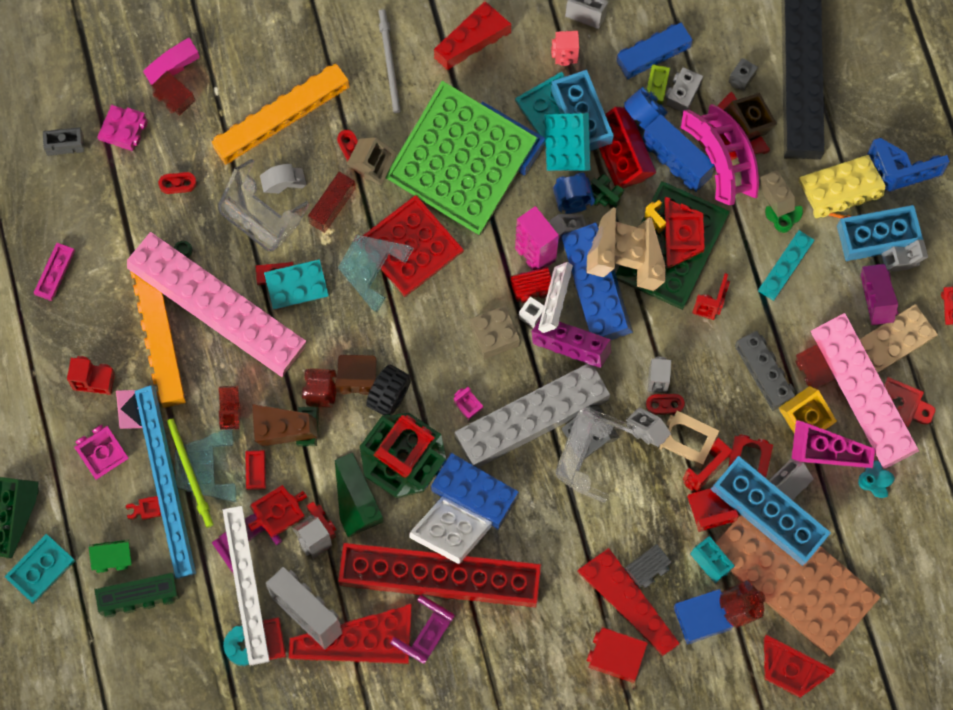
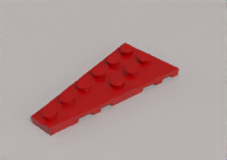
(361, 640)

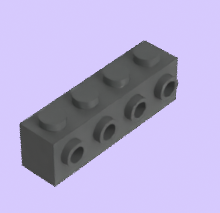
(765, 370)

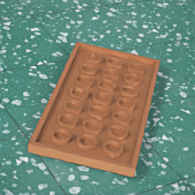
(815, 598)

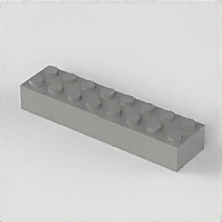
(531, 416)

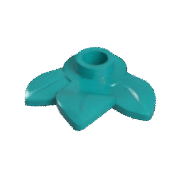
(879, 480)

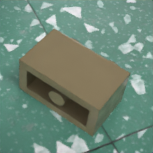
(777, 193)

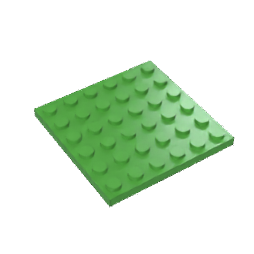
(461, 157)

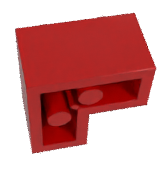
(90, 378)

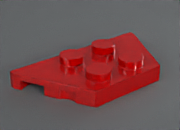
(682, 232)
(791, 668)

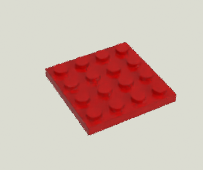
(432, 245)

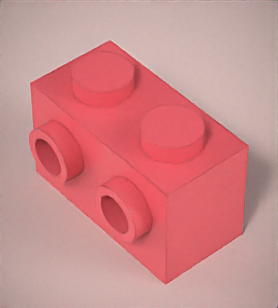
(565, 48)

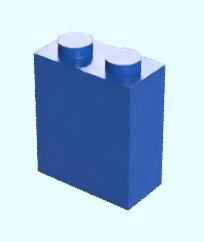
(702, 617)

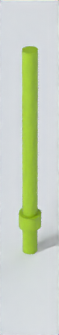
(203, 507)

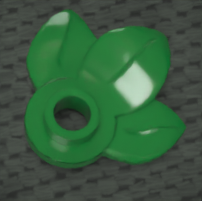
(789, 218)

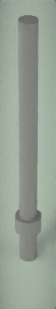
(384, 28)

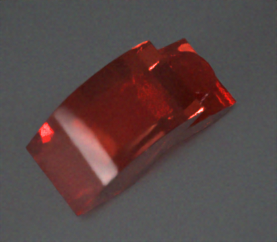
(229, 407)

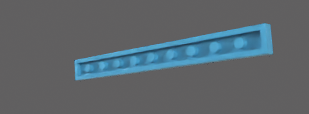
(165, 482)

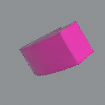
(172, 60)

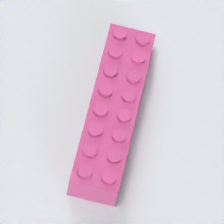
(864, 391)

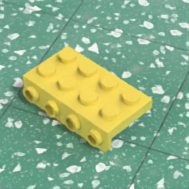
(842, 186)

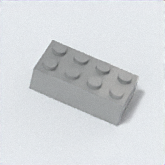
(304, 607)

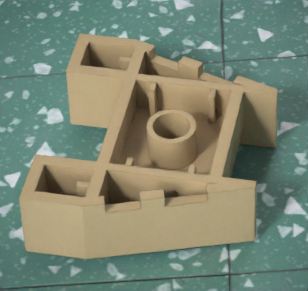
(627, 247)

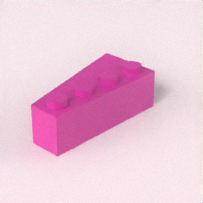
(823, 447)

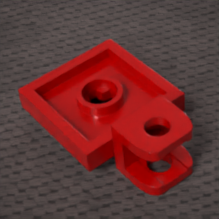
(911, 400)

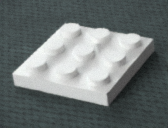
(450, 529)

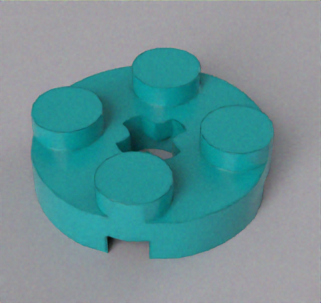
(232, 647)

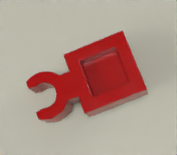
(147, 508)

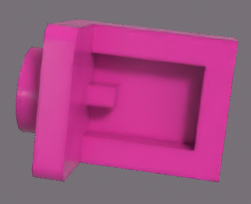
(467, 403)

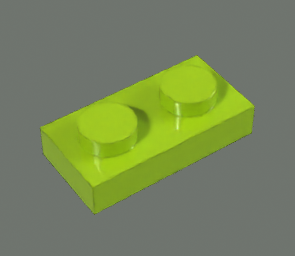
(658, 81)

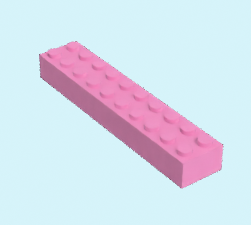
(216, 304)

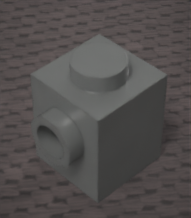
(742, 74)

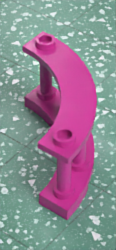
(718, 153)

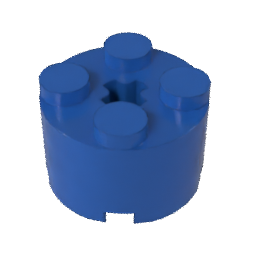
(644, 107)
(573, 193)

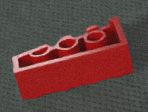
(477, 31)

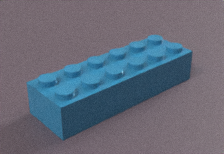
(770, 511)

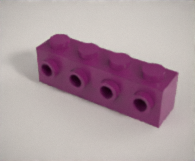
(574, 343)

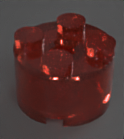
(320, 387)
(742, 604)

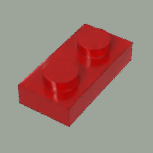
(317, 511)

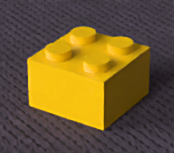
(808, 408)

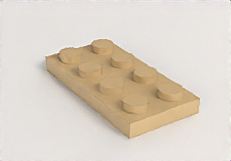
(898, 339)

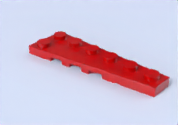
(619, 590)

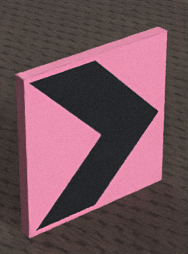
(128, 409)

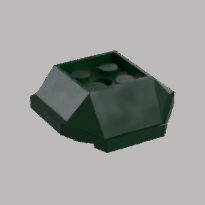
(388, 479)

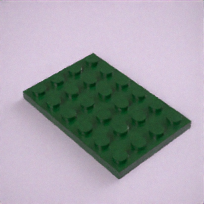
(683, 276)

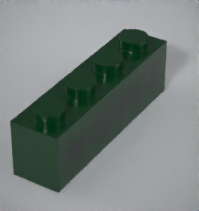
(136, 594)

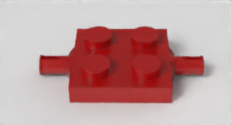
(277, 511)

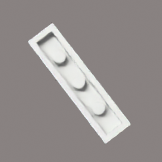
(555, 297)

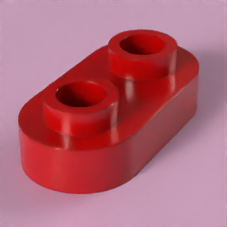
(347, 148)
(177, 181)
(664, 402)

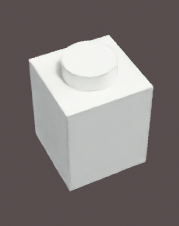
(531, 312)

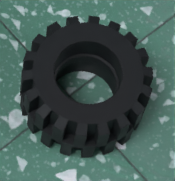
(388, 390)

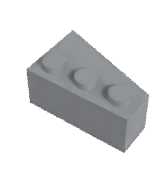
(312, 536)

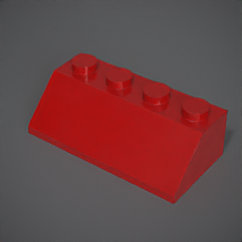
(627, 155)

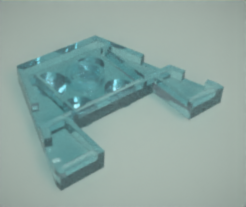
(364, 262)
(202, 461)

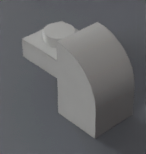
(282, 176)
(905, 257)

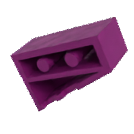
(879, 294)

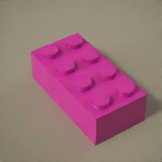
(536, 239)

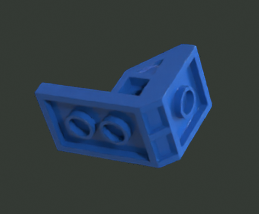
(889, 161)

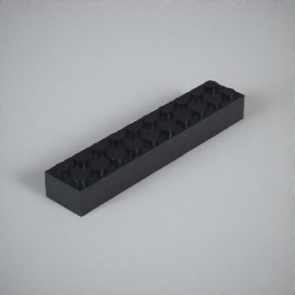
(802, 79)

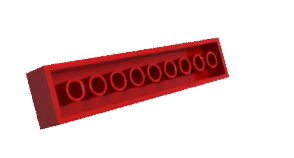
(439, 576)

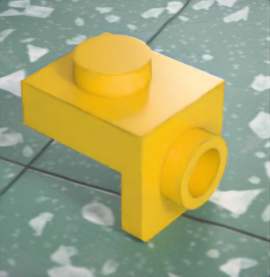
(651, 211)

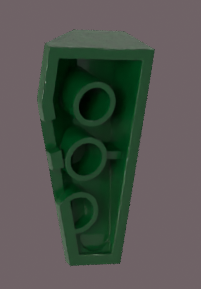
(355, 500)
(16, 505)

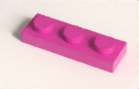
(54, 271)

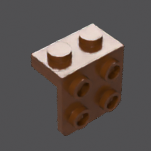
(355, 374)

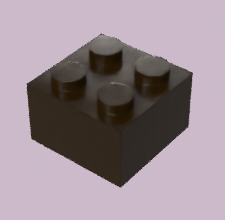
(752, 115)

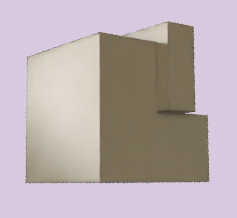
(372, 159)

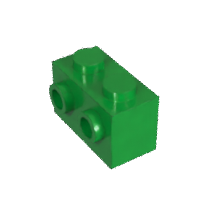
(110, 555)

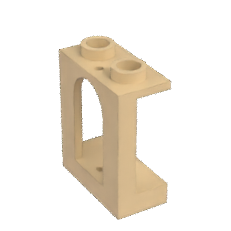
(684, 451)

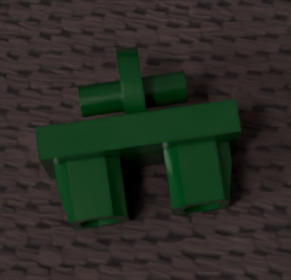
(603, 194)

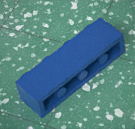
(654, 50)

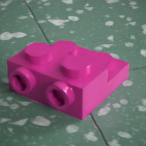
(123, 127)
(100, 451)

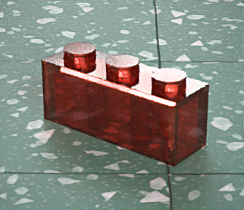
(331, 202)

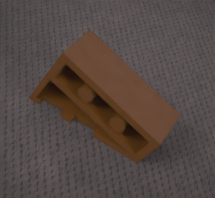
(281, 426)

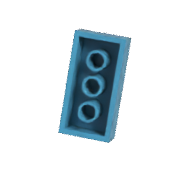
(577, 95)
(878, 232)

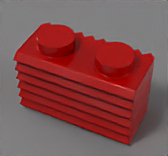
(531, 284)

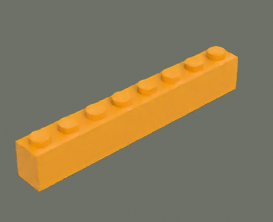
(280, 114)
(160, 343)

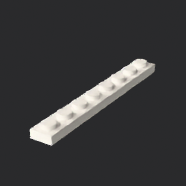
(246, 585)

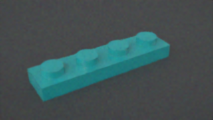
(786, 265)

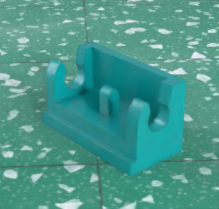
(712, 559)

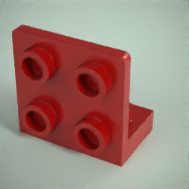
(709, 307)
(710, 510)

